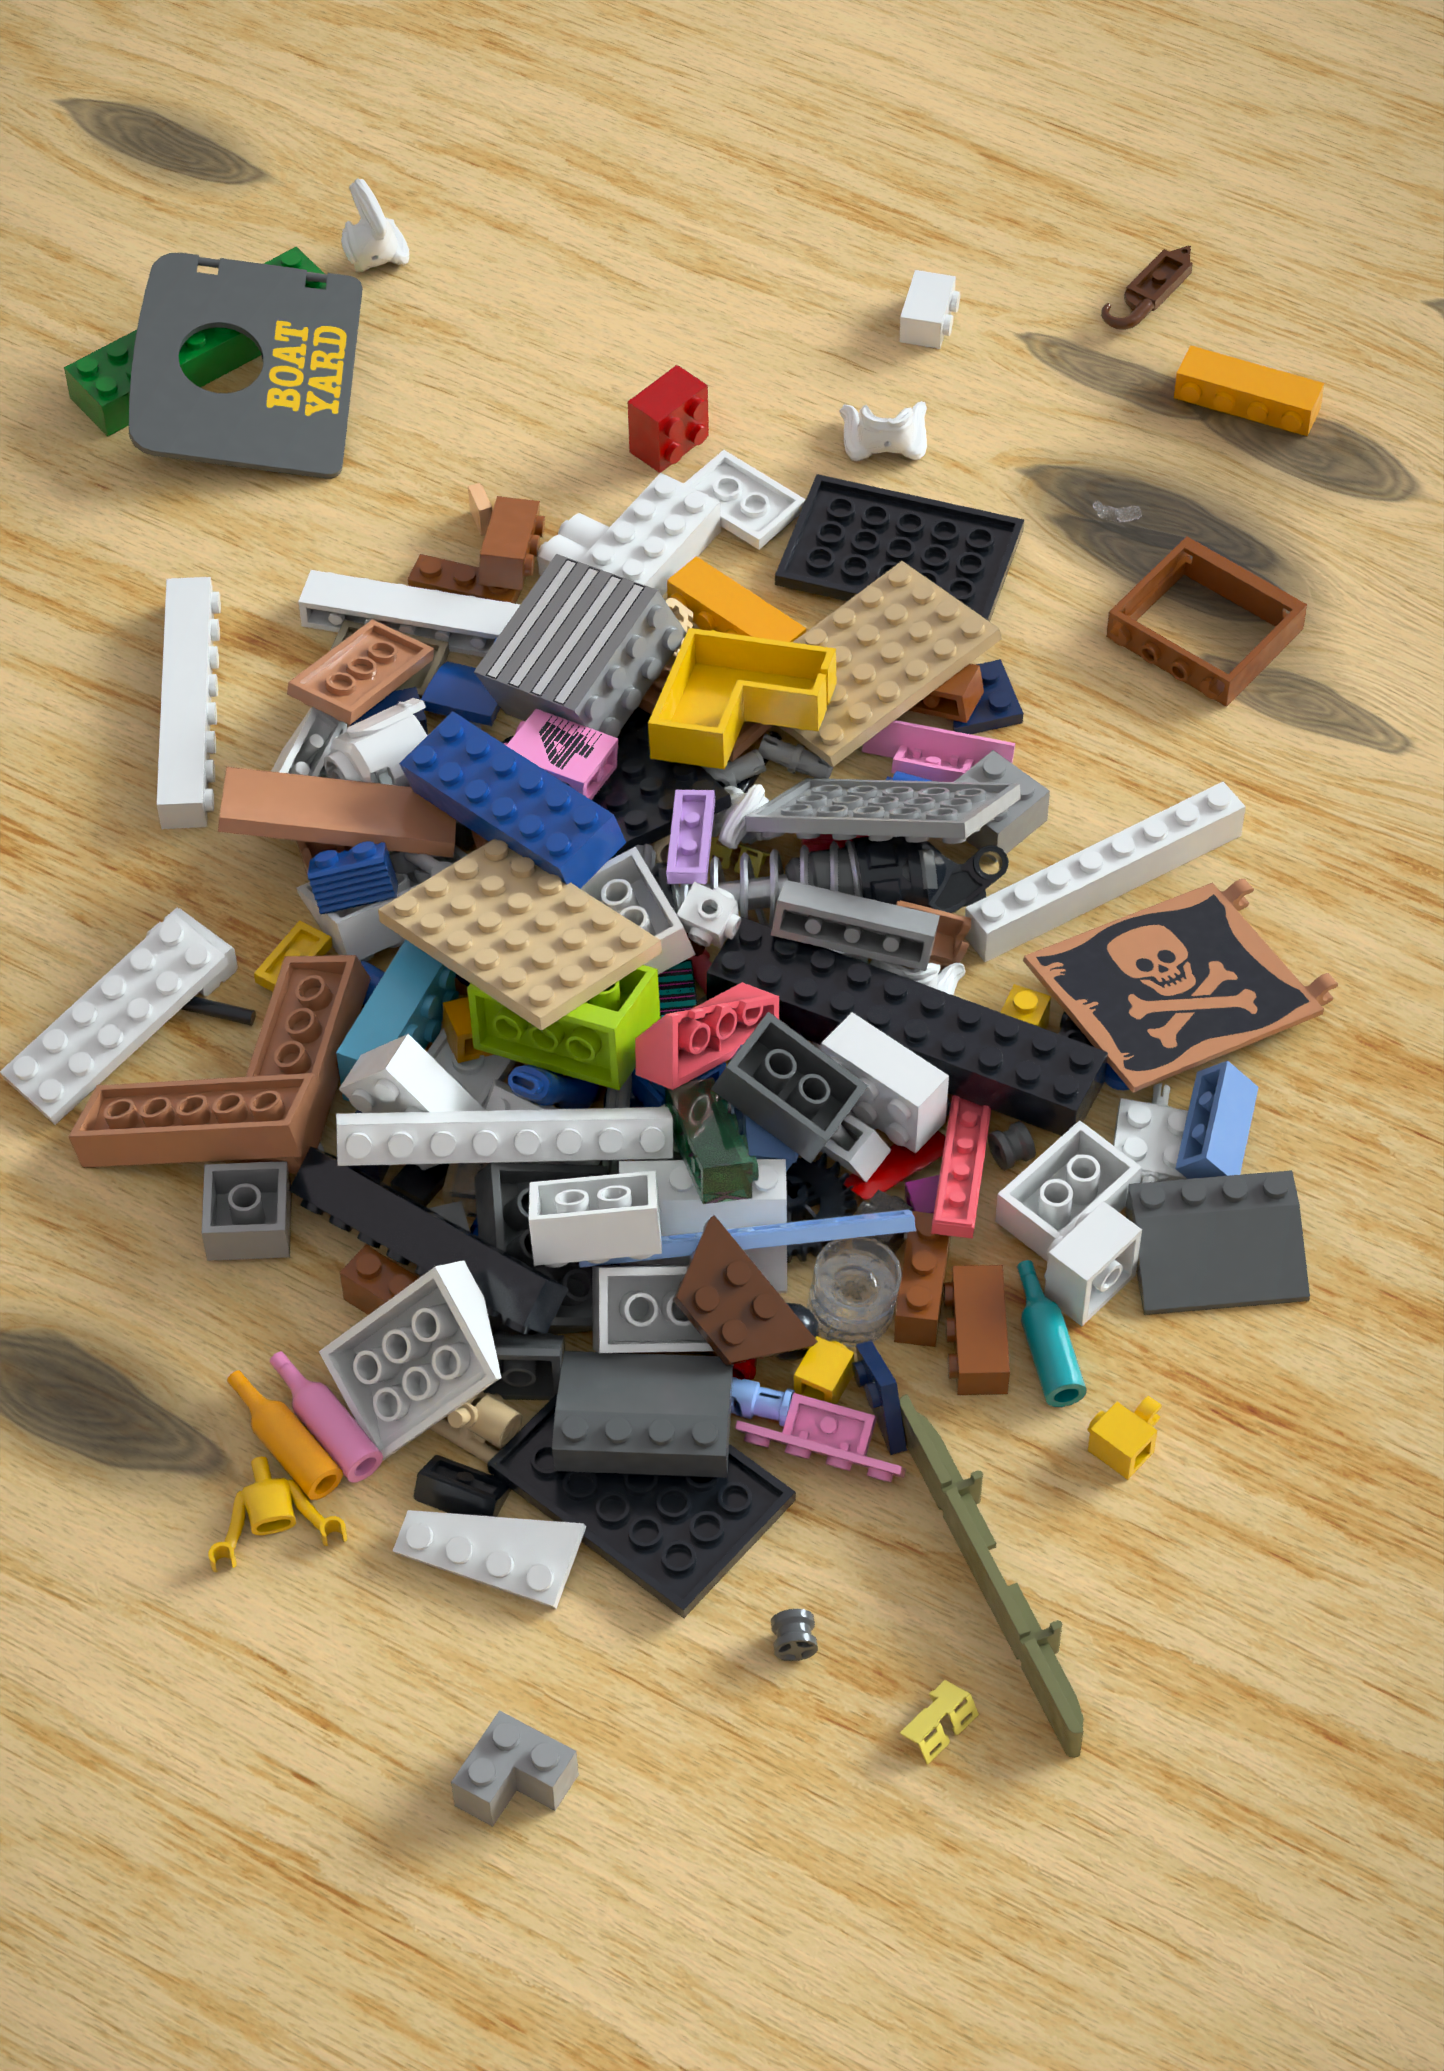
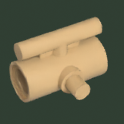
(480, 1421)

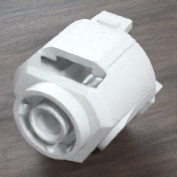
(377, 745)

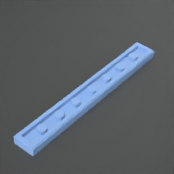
(788, 1234)

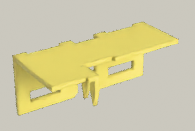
(725, 853)
(945, 1700)

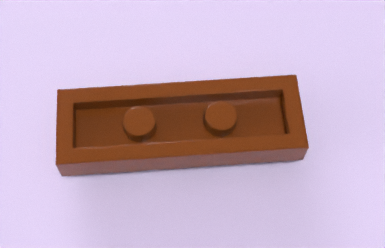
(455, 578)

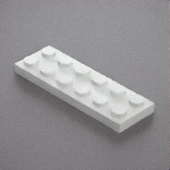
(114, 1018)

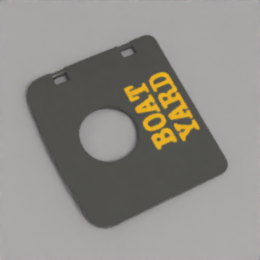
(299, 403)

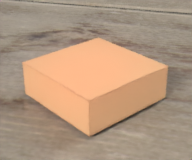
(479, 507)

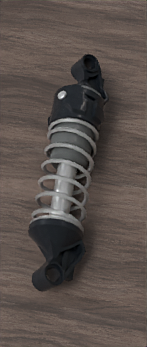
(862, 868)

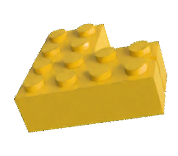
(733, 680)

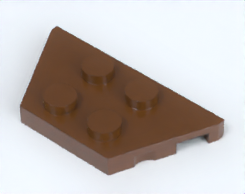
(736, 1303)

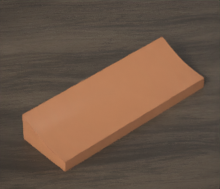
(333, 812)
(305, 1026)
(195, 1120)

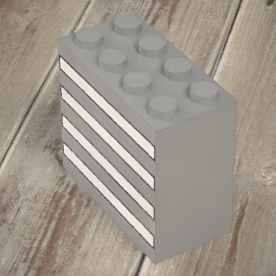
(581, 647)

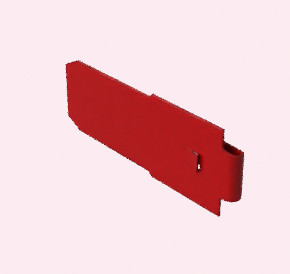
(898, 1166)

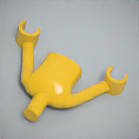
(270, 1512)

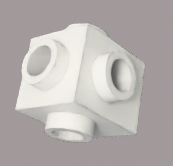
(709, 915)

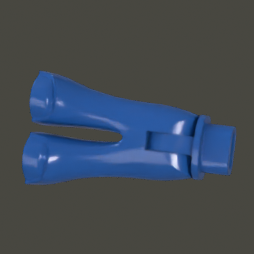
(552, 1088)

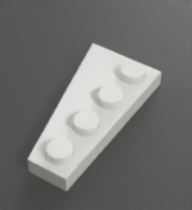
(501, 1552)

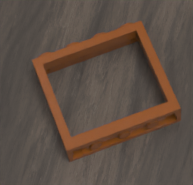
(1226, 580)

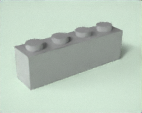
(855, 925)

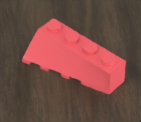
(701, 1038)

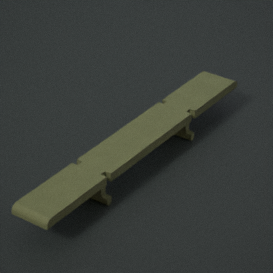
(1027, 1640)

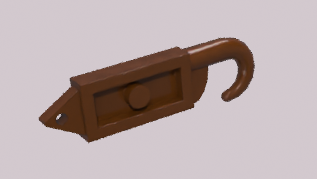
(1152, 287)

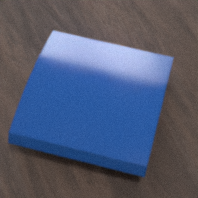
(460, 691)

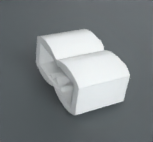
(573, 540)

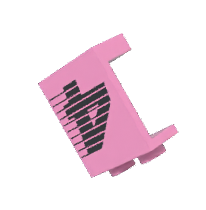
(567, 750)

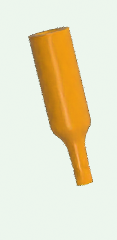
(288, 1441)

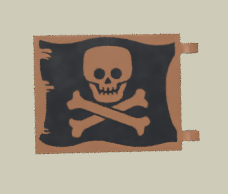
(1176, 985)

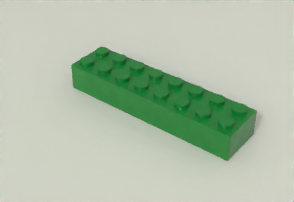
(103, 378)

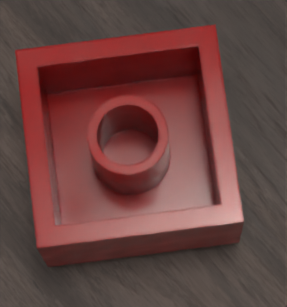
(668, 418)

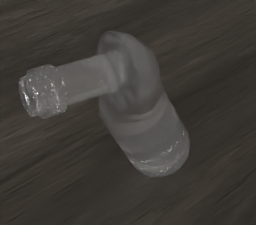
(1117, 514)

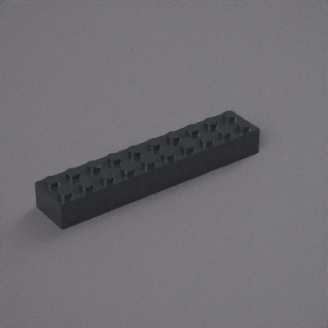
(983, 1051)

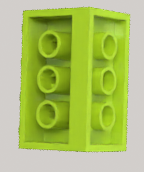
(587, 1043)

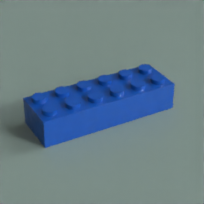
(512, 801)

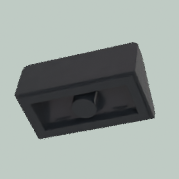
(459, 1488)

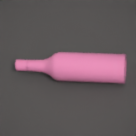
(329, 1422)

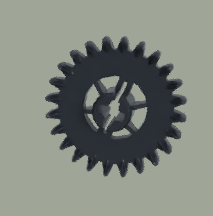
(813, 1185)

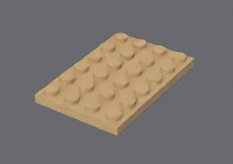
(891, 652)
(520, 933)

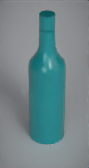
(1049, 1343)

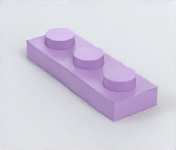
(690, 837)

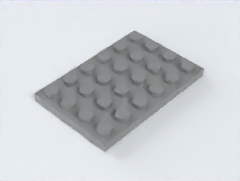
(883, 809)

